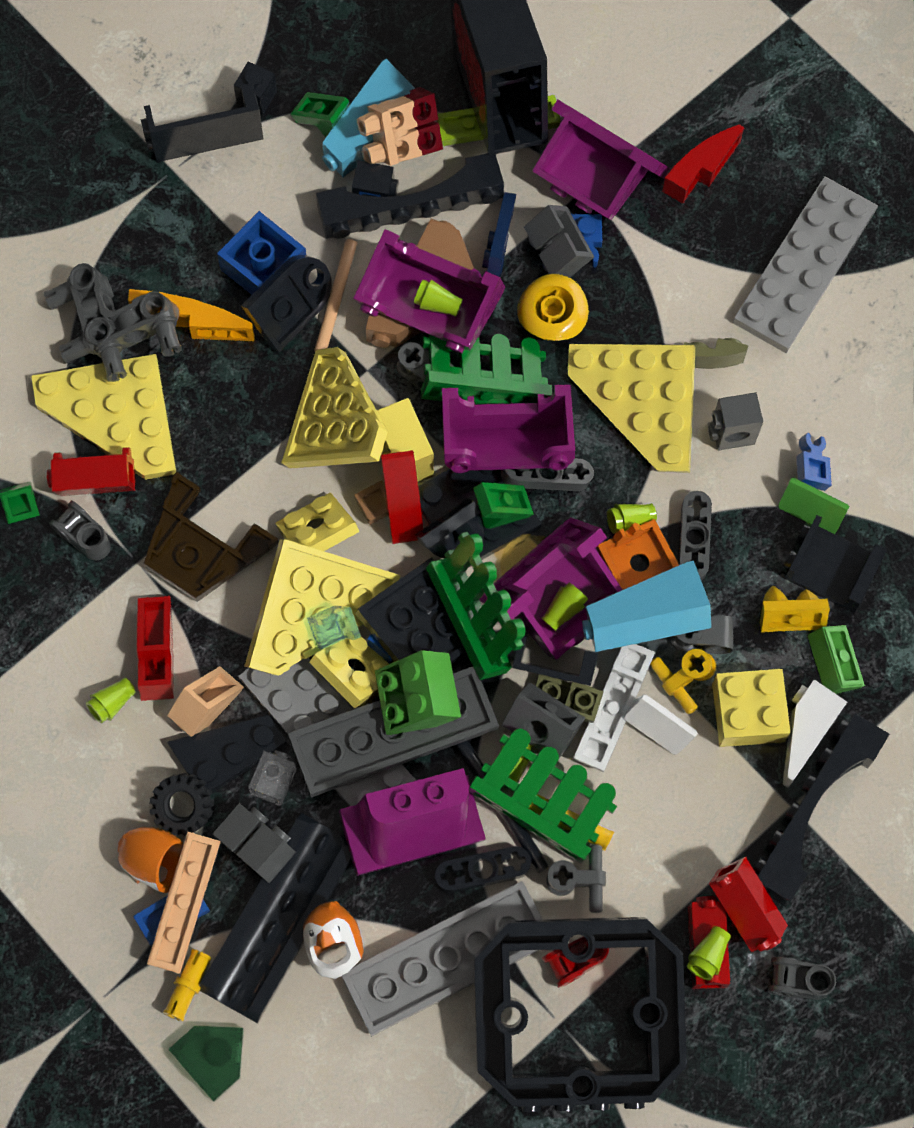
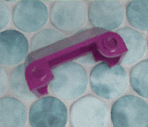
(394, 280)
(508, 433)

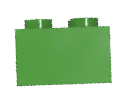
(417, 692)

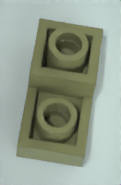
(726, 353)
(576, 696)

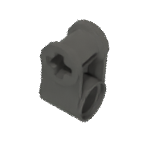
(415, 369)
(78, 528)
(713, 640)
(798, 979)

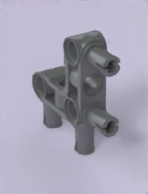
(123, 327)

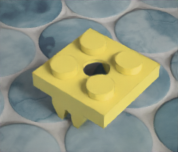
(336, 526)
(355, 686)

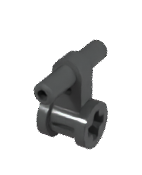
(592, 878)

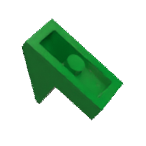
(320, 111)
(502, 503)

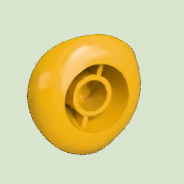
(553, 308)

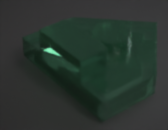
(211, 1057)

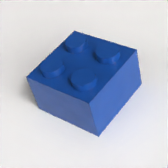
(257, 252)

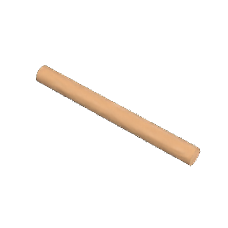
(336, 294)

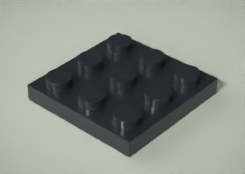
(451, 488)
(411, 618)

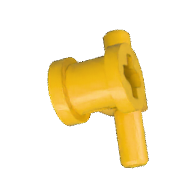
(675, 683)

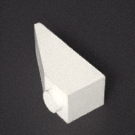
(809, 722)

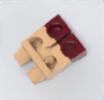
(401, 128)

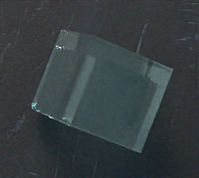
(333, 626)

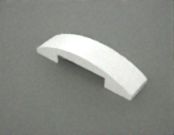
(618, 696)

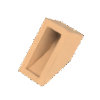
(204, 701)

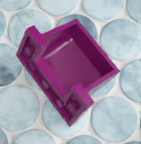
(593, 163)
(536, 578)
(411, 822)

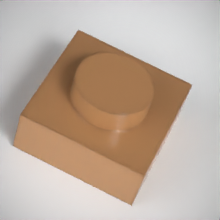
(372, 502)

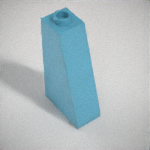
(344, 142)
(650, 610)

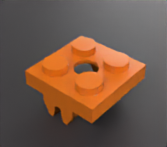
(642, 540)

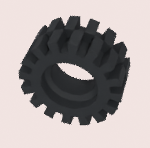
(163, 812)

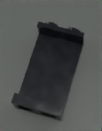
(205, 132)

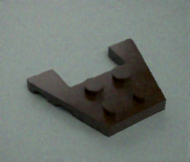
(192, 556)

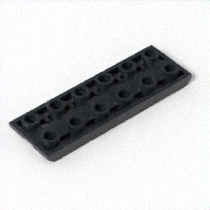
(273, 920)

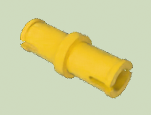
(187, 985)

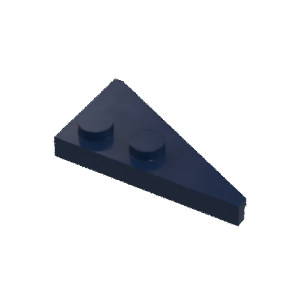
(498, 239)

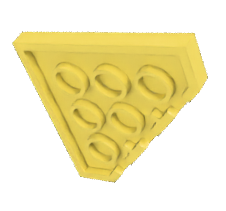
(643, 394)
(113, 413)
(334, 417)
(299, 587)

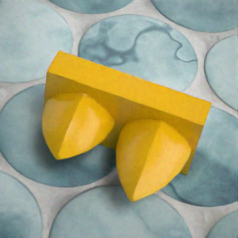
(782, 614)

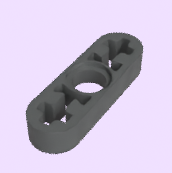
(569, 483)
(687, 513)

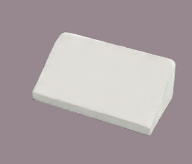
(660, 724)

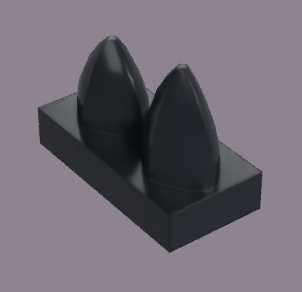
(461, 519)

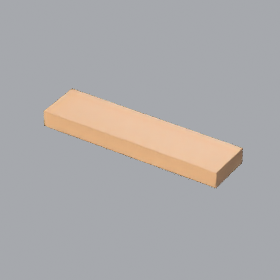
(183, 902)

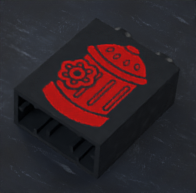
(502, 71)

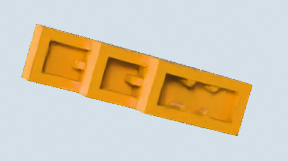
(205, 319)

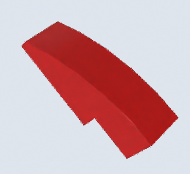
(702, 163)
(402, 496)
(155, 648)

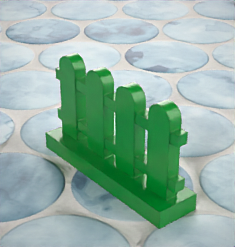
(491, 386)
(471, 619)
(526, 792)

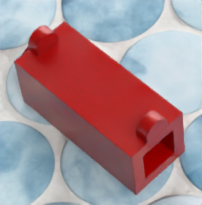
(92, 474)
(749, 905)
(702, 917)

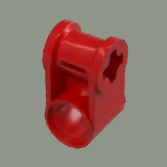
(574, 969)

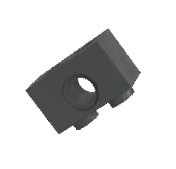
(736, 421)
(535, 706)

